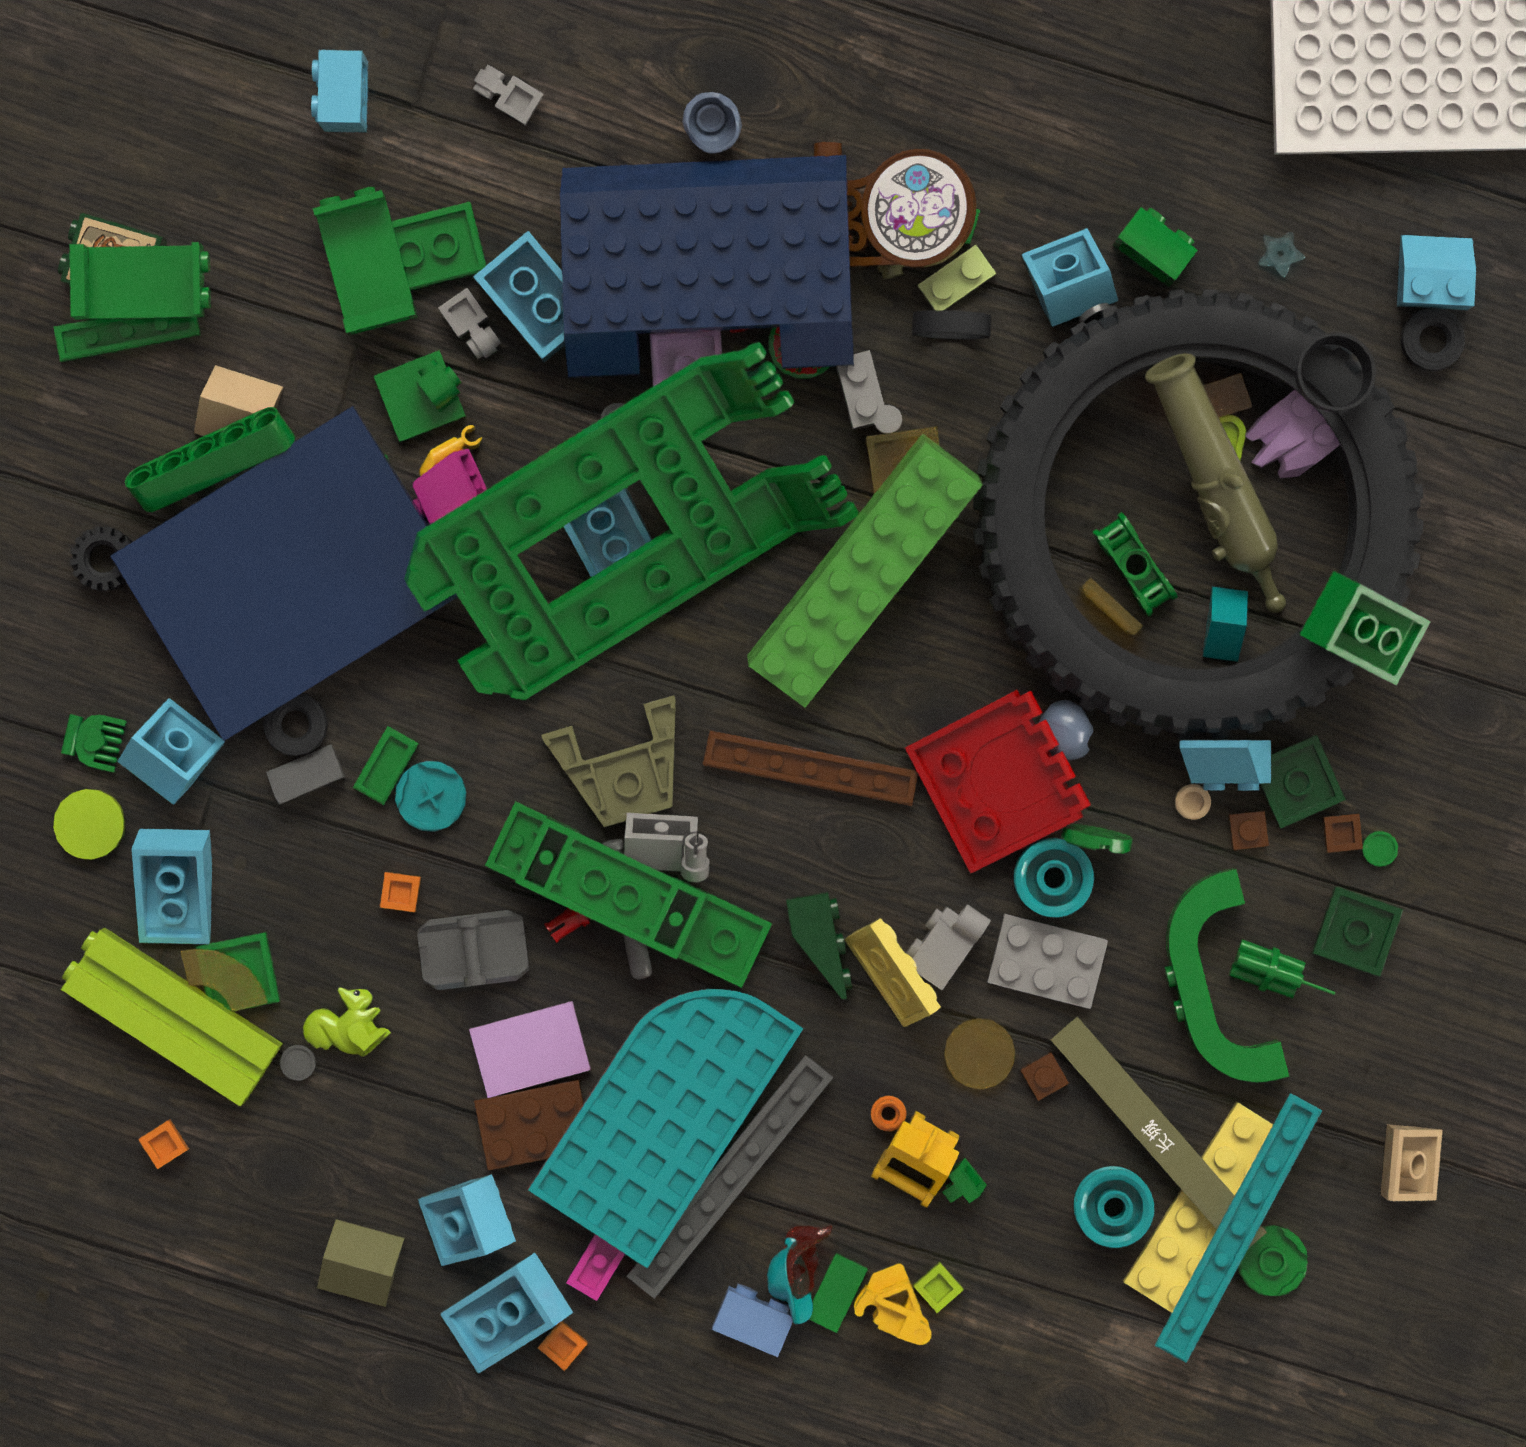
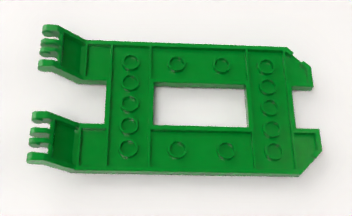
(645, 440)

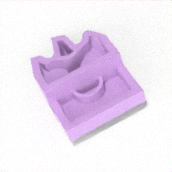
(1292, 435)

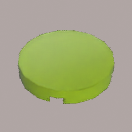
(89, 824)

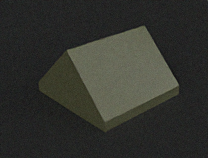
(360, 1262)

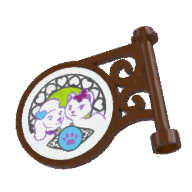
(912, 208)

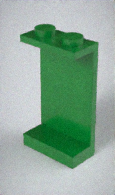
(365, 261)
(139, 282)

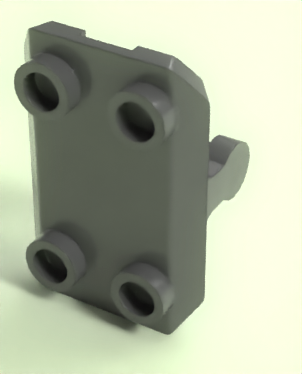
(473, 950)

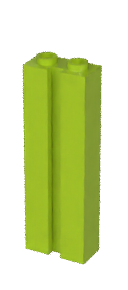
(170, 1015)

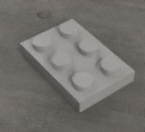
(1047, 961)

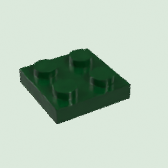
(1300, 782)
(1357, 931)

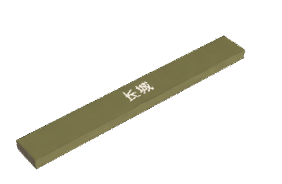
(1146, 1122)

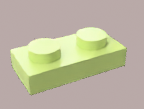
(956, 279)

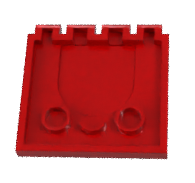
(998, 779)

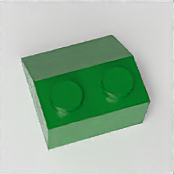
(1156, 246)

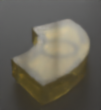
(225, 975)

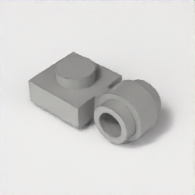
(515, 99)
(464, 316)

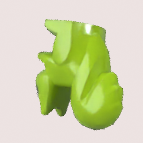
(352, 1031)

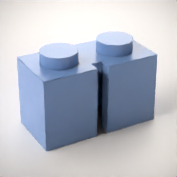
(753, 1320)

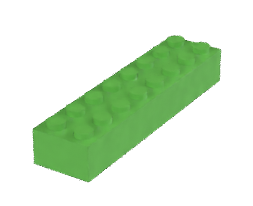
(864, 570)

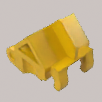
(923, 1149)
(895, 1305)

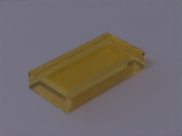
(1110, 607)

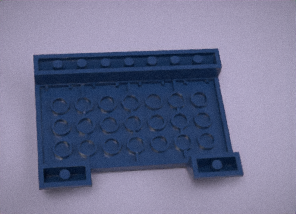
(705, 254)

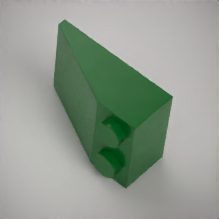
(1365, 628)

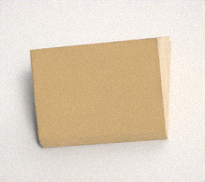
(231, 397)
(1411, 1163)

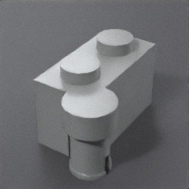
(864, 396)
(667, 844)

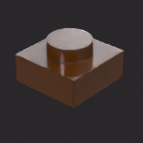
(1248, 830)
(1342, 833)
(1044, 1076)

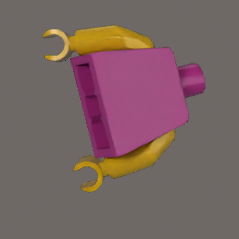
(448, 477)

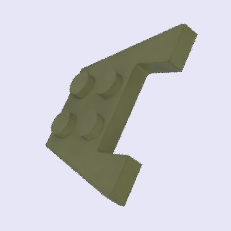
(628, 779)

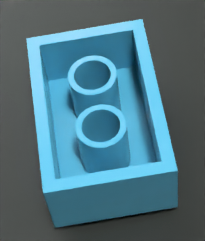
(529, 293)

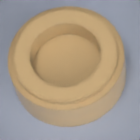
(1192, 801)

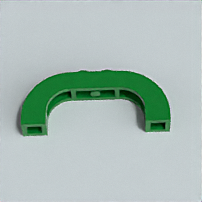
(1200, 901)

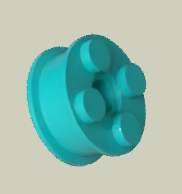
(1076, 882)
(1097, 1190)

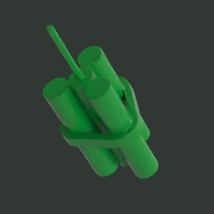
(1269, 969)

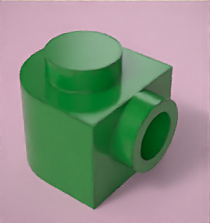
(438, 384)

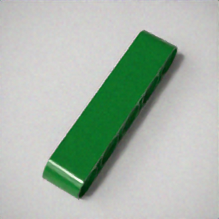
(210, 459)

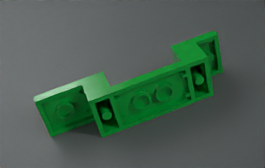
(628, 895)

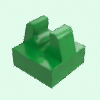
(964, 1182)

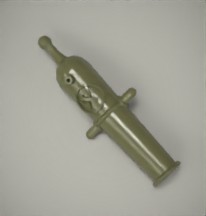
(1217, 475)

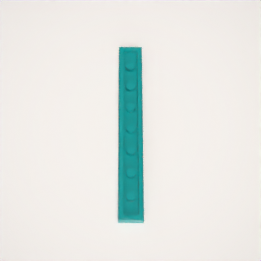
(1238, 1227)

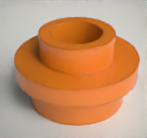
(896, 1121)

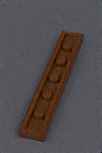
(810, 768)

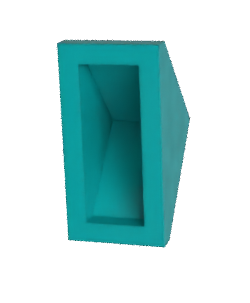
(1225, 624)

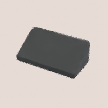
(305, 774)

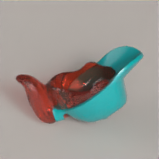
(793, 1270)

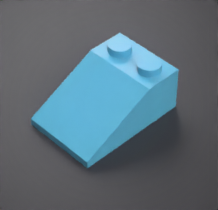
(608, 532)
(173, 885)
(506, 1313)

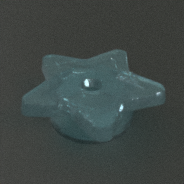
(1286, 244)

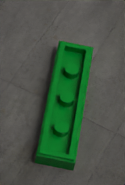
(114, 335)

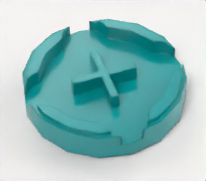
(430, 796)

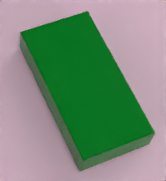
(386, 765)
(837, 1292)

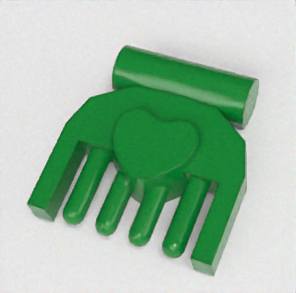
(89, 738)

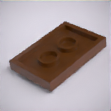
(526, 1123)

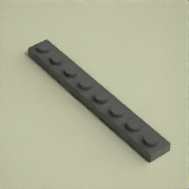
(734, 1172)

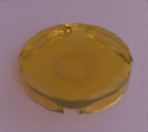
(979, 1053)

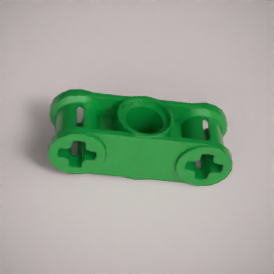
(1149, 579)

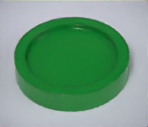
(1380, 848)

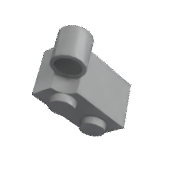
(947, 943)

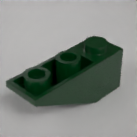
(814, 930)

